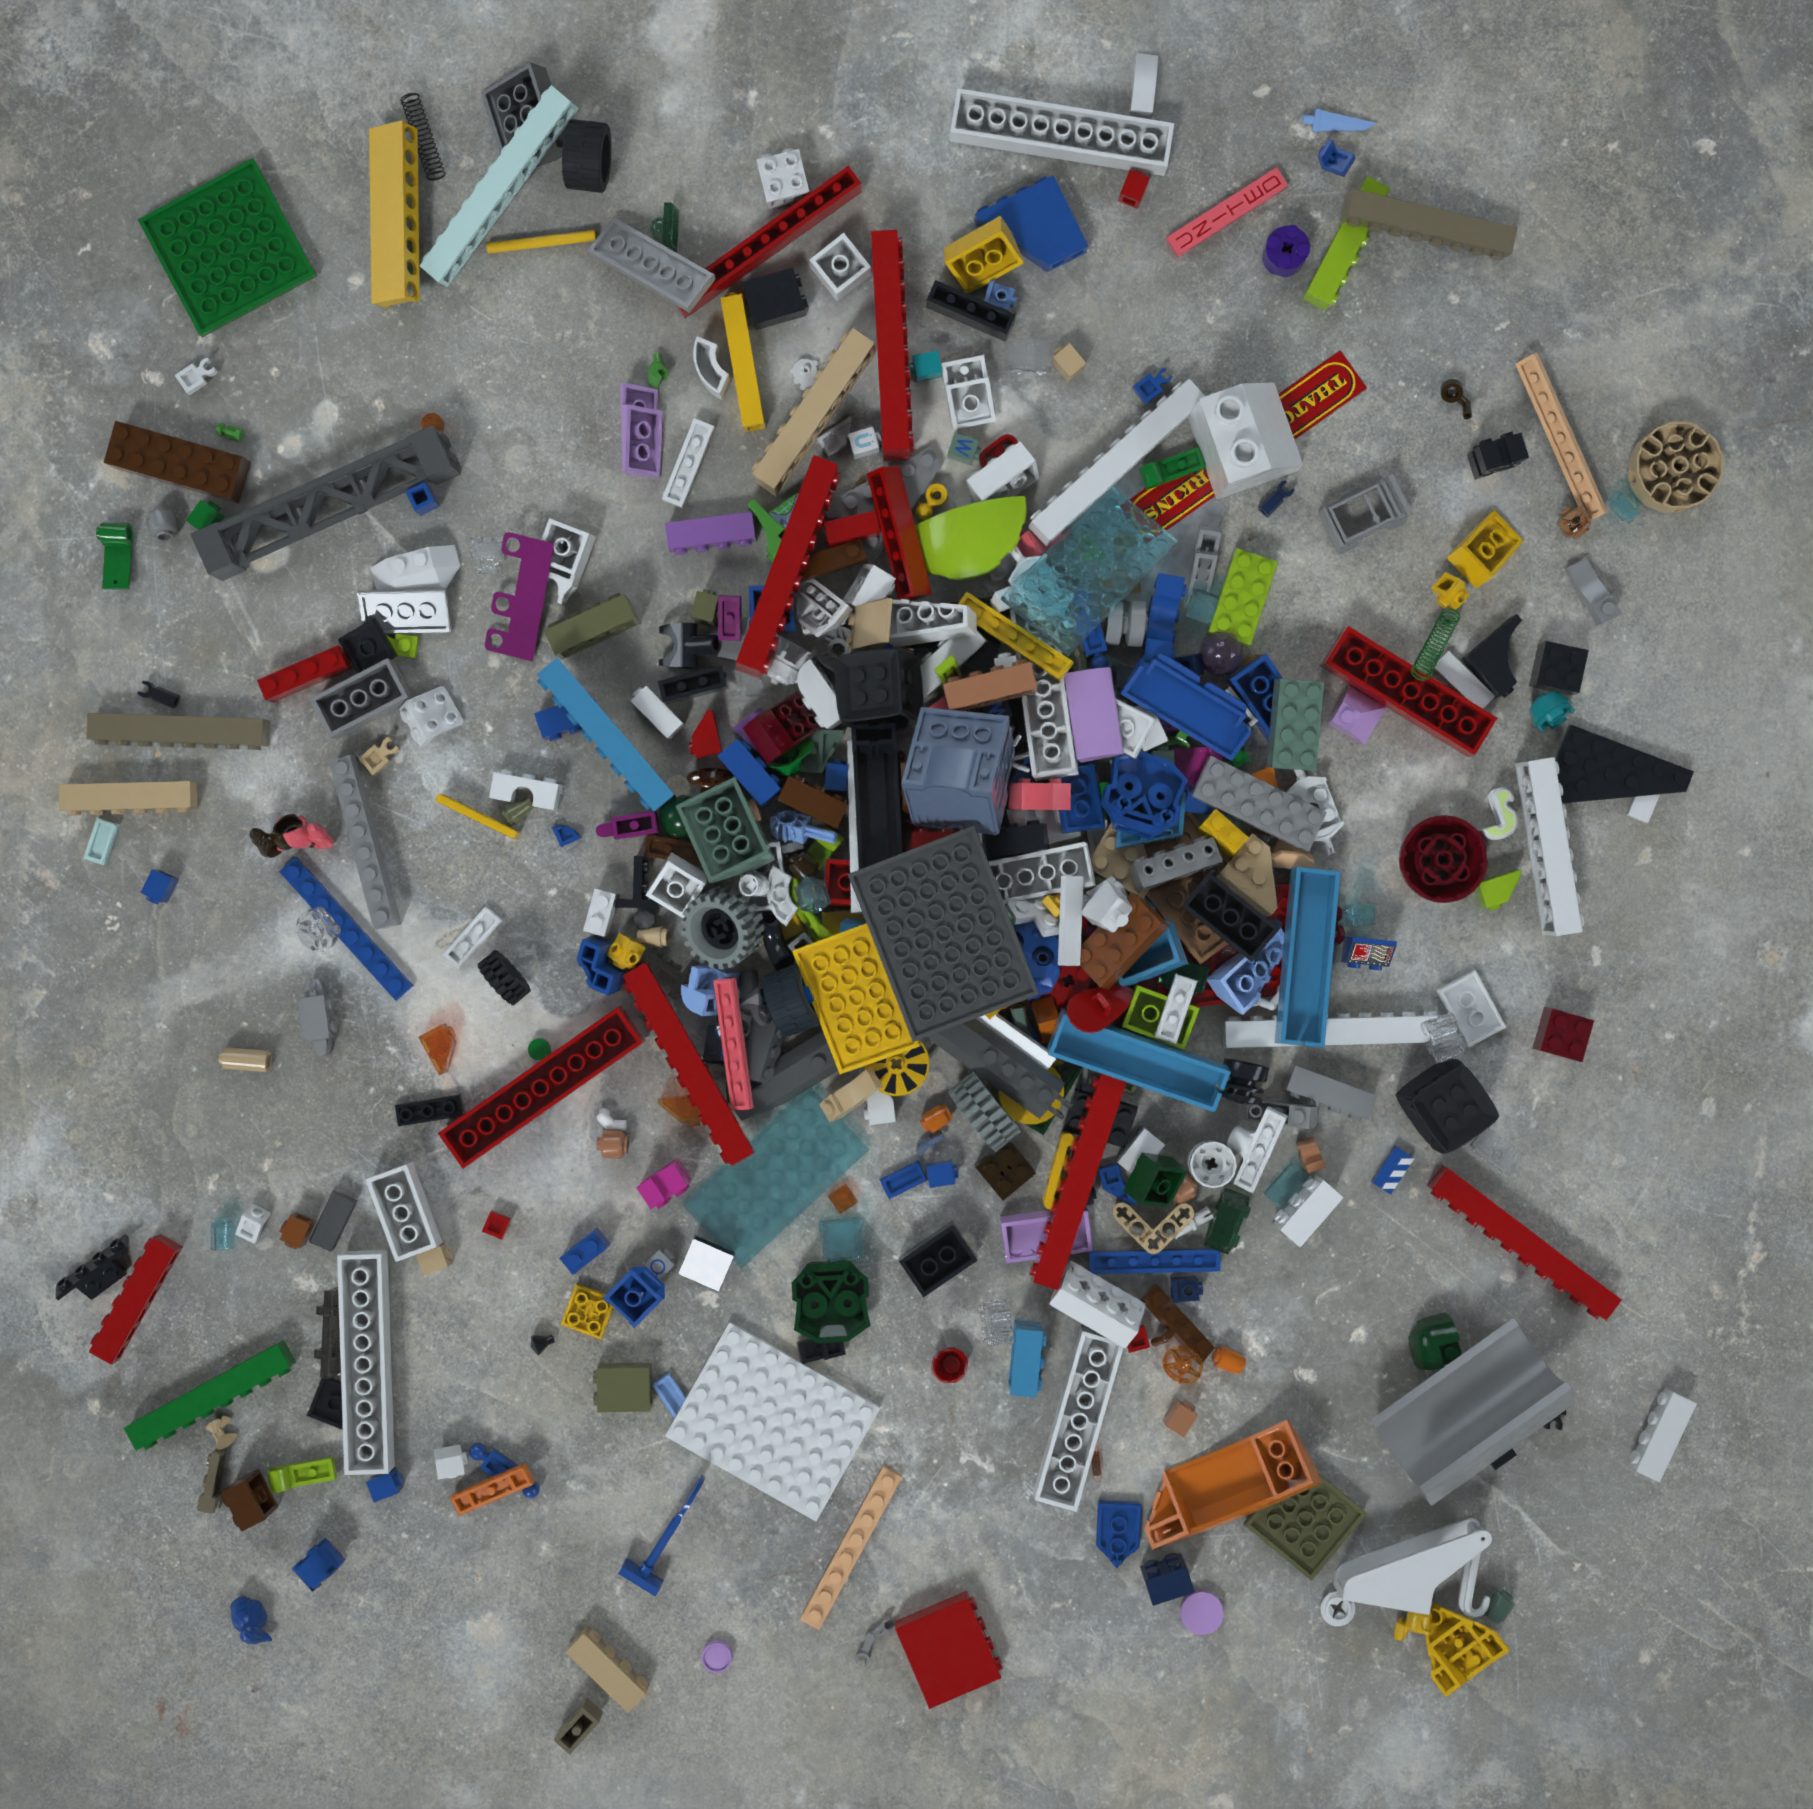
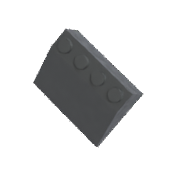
(511, 101)

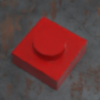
(496, 1225)
(1140, 1341)

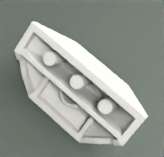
(418, 569)
(819, 608)

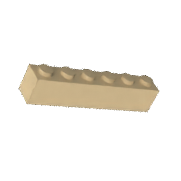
(128, 796)

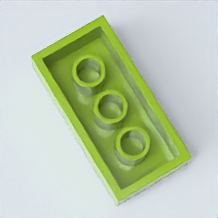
(1242, 595)

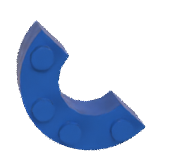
(1162, 615)

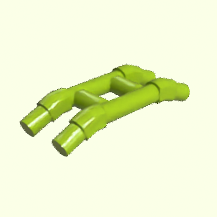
(809, 919)

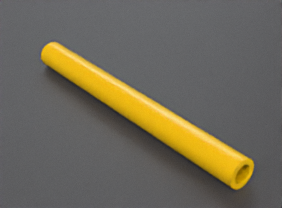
(541, 241)

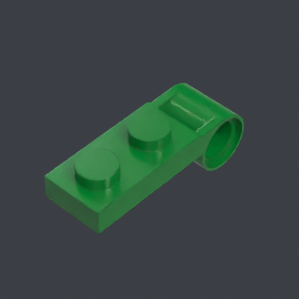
(1171, 468)

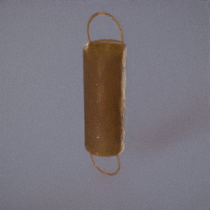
(1096, 1464)

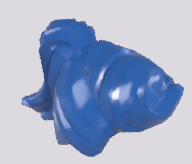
(248, 1618)

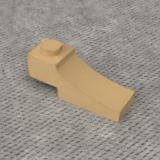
(851, 1095)

